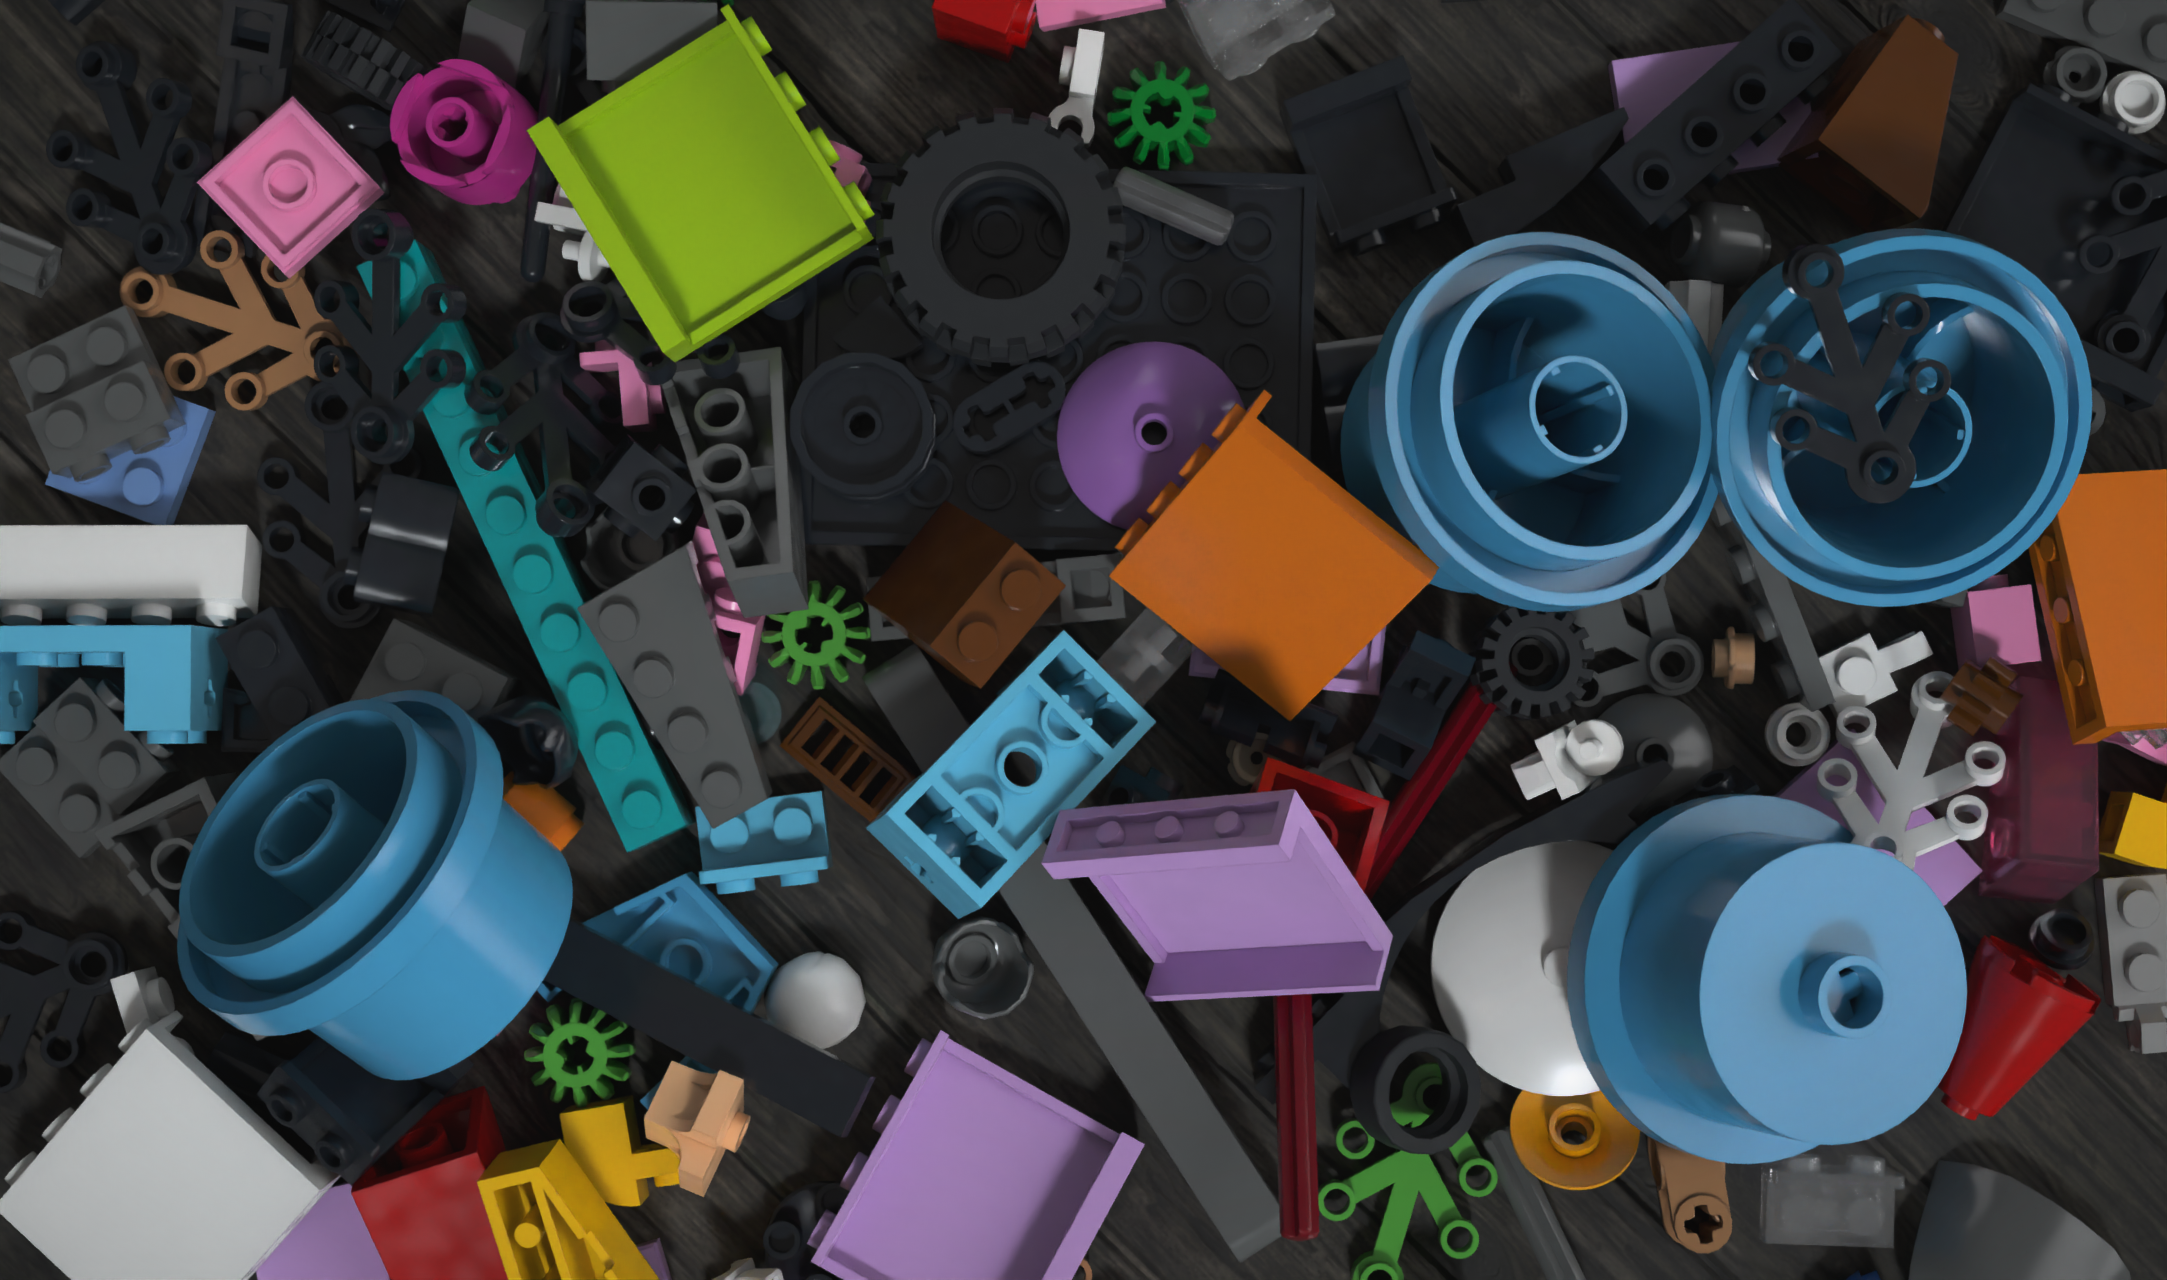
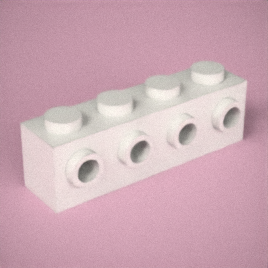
(128, 573)

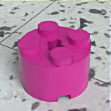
(465, 133)

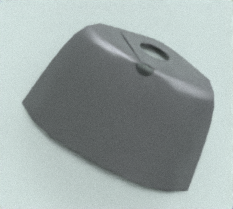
(2000, 1229)

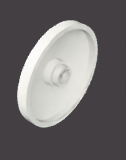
(1505, 963)

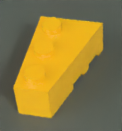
(554, 1220)

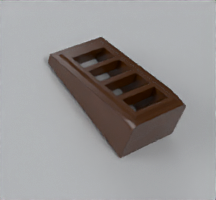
(832, 778)

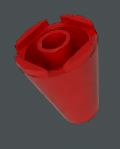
(2011, 1027)

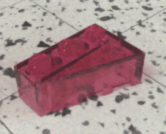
(2044, 807)

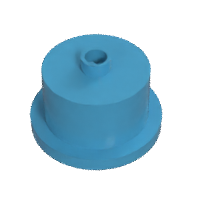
(1537, 424)
(1987, 454)
(373, 889)
(1762, 981)

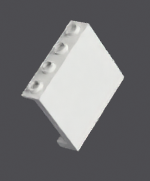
(160, 1174)

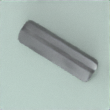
(1174, 206)

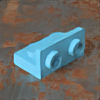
(773, 838)

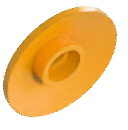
(1537, 1134)

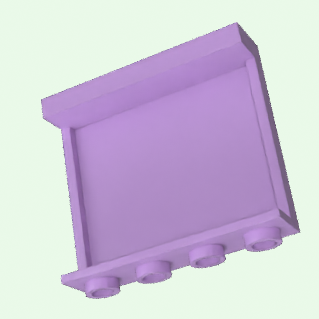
(1227, 895)
(973, 1180)

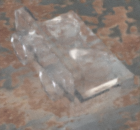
(1244, 33)
(1829, 1202)

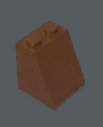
(1879, 127)
(964, 593)

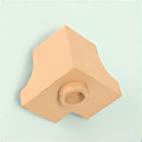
(698, 1120)

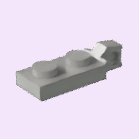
(2135, 955)

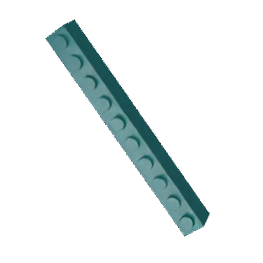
(544, 587)

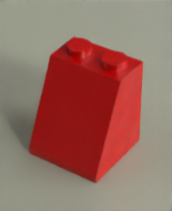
(426, 1196)

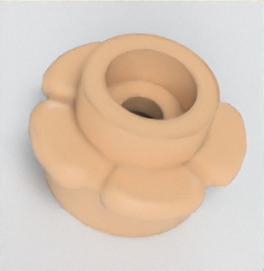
(1734, 658)

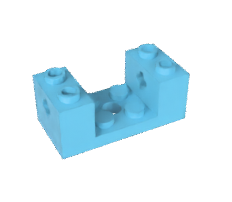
(170, 675)
(964, 820)

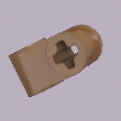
(1688, 1183)

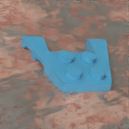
(693, 936)

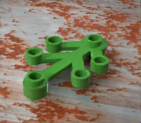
(1407, 1175)

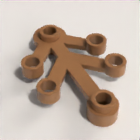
(251, 323)

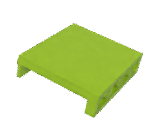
(705, 186)

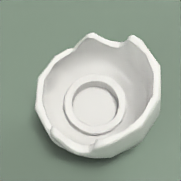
(816, 998)

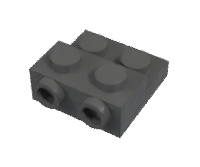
(96, 395)
(83, 765)

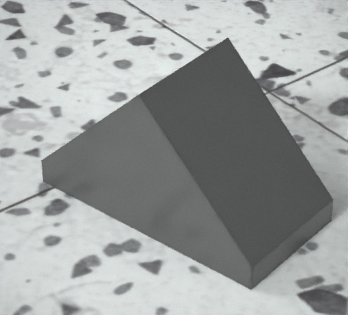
(504, 36)

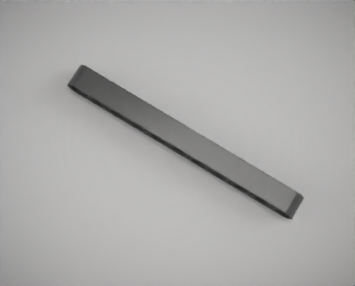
(1100, 988)

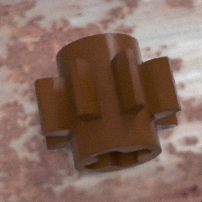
(1981, 696)

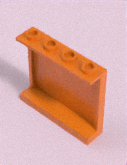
(1268, 563)
(2106, 602)

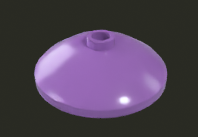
(1110, 405)

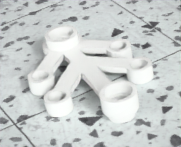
(1907, 788)

